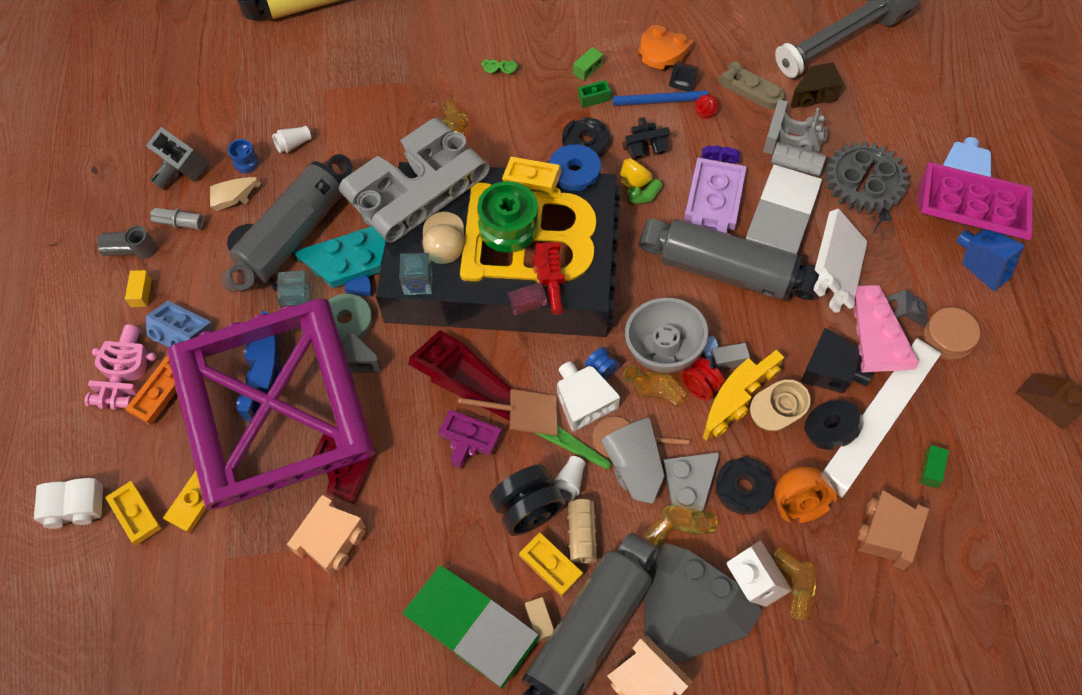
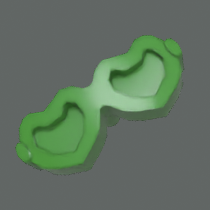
(505, 66)

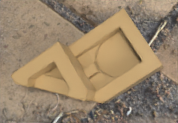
(231, 192)

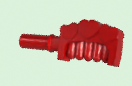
(548, 271)

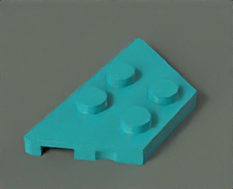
(345, 256)

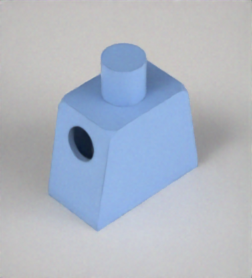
(969, 157)

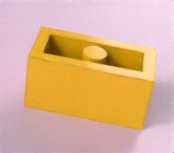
(138, 288)

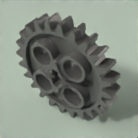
(883, 186)

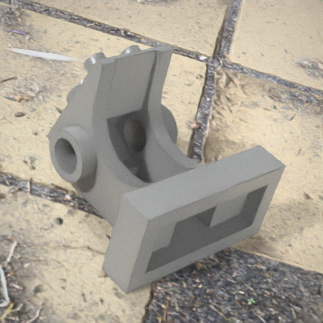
(811, 131)

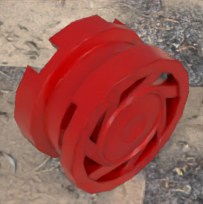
(702, 379)

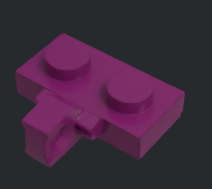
(468, 436)

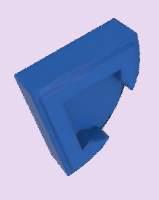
(359, 286)

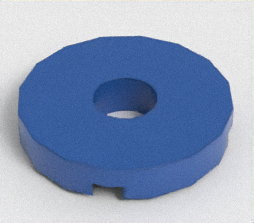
(582, 157)

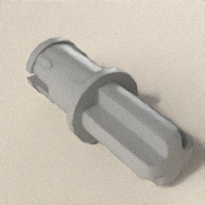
(177, 218)

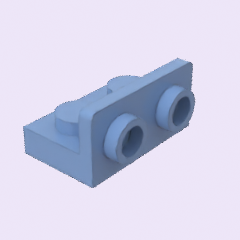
(174, 324)

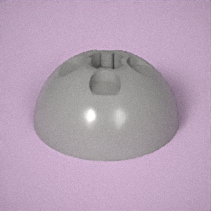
(666, 334)

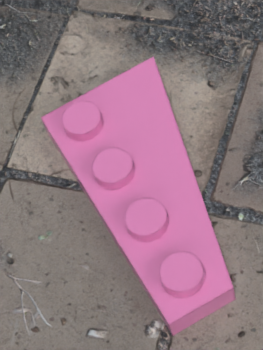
(880, 334)

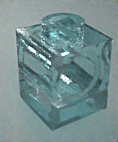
(293, 288)

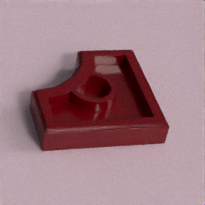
(346, 481)

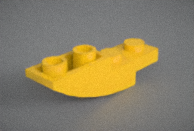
(737, 391)

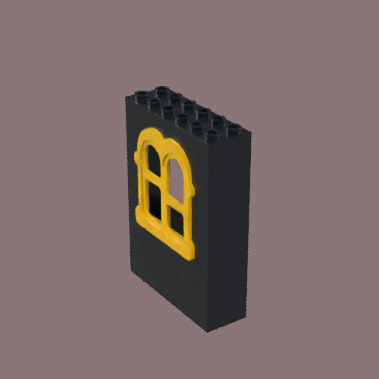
(477, 294)

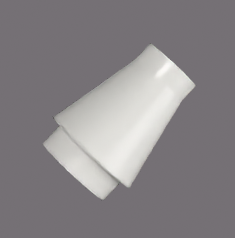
(288, 139)
(570, 478)

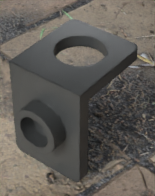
(910, 307)

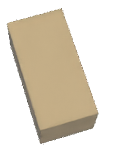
(539, 619)

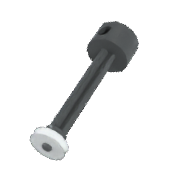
(887, 12)

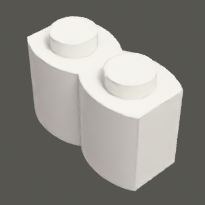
(68, 501)

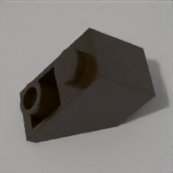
(818, 86)

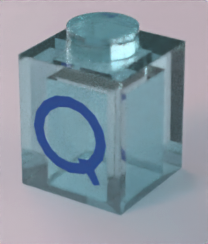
(415, 273)

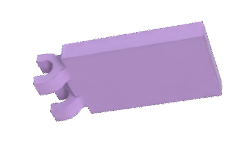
(715, 194)

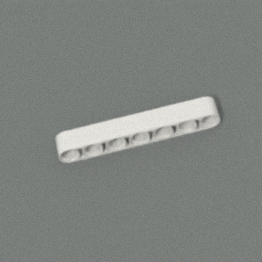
(879, 419)

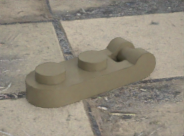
(751, 86)

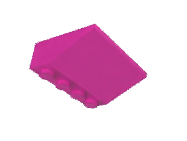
(976, 200)

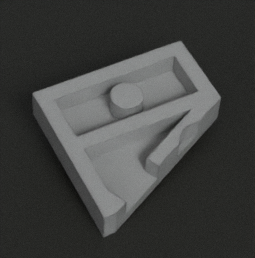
(689, 479)

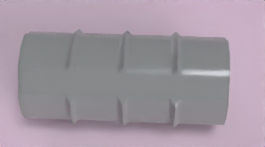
(798, 159)

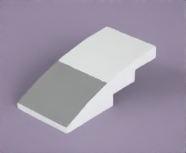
(784, 209)

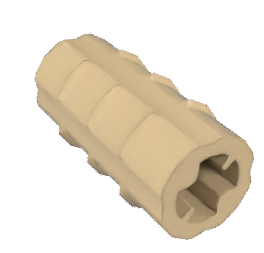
(582, 531)

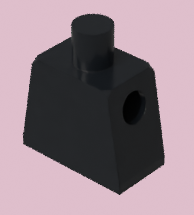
(835, 364)

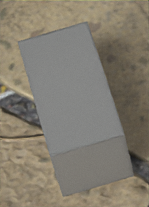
(729, 356)

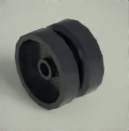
(527, 500)

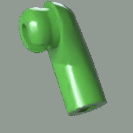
(640, 196)

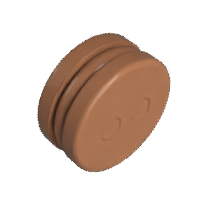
(952, 333)

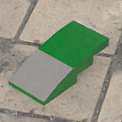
(471, 626)

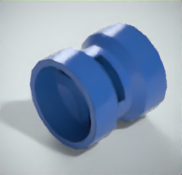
(243, 156)

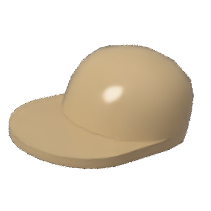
(443, 237)
(780, 405)

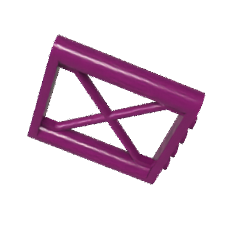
(189, 365)

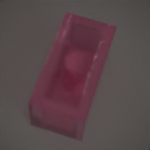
(527, 298)

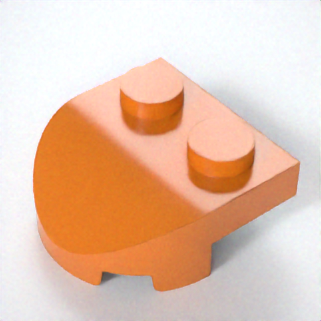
(663, 47)

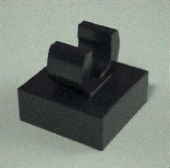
(683, 76)

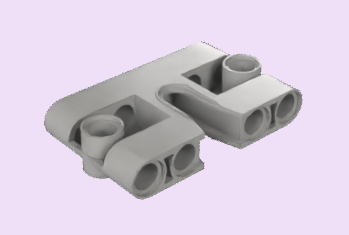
(399, 203)

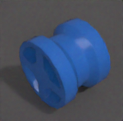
(602, 362)

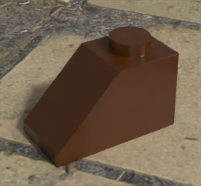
(1053, 397)

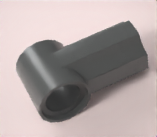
(133, 241)

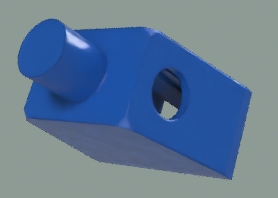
(990, 256)

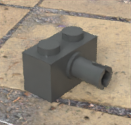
(176, 158)

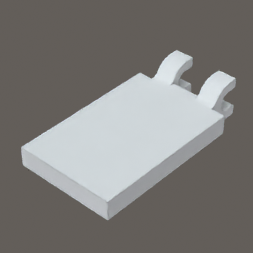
(840, 260)

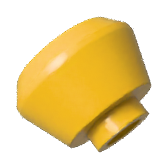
(634, 174)

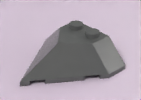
(693, 606)

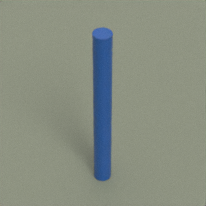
(657, 98)

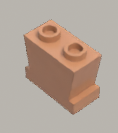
(892, 529)

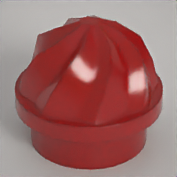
(706, 106)

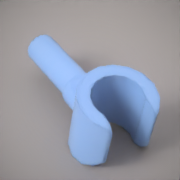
(711, 343)

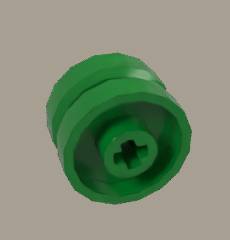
(507, 216)

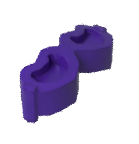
(727, 154)

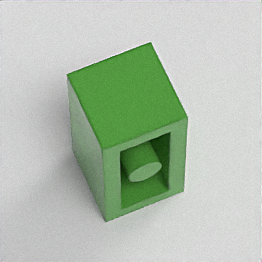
(588, 64)

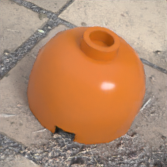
(804, 494)

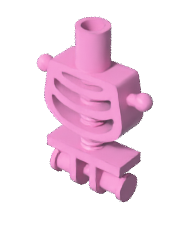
(128, 366)

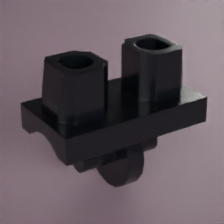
(646, 135)

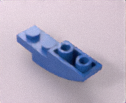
(265, 366)

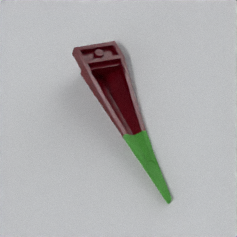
(464, 374)

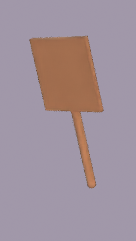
(527, 410)

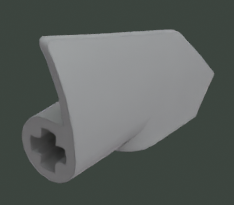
(636, 459)

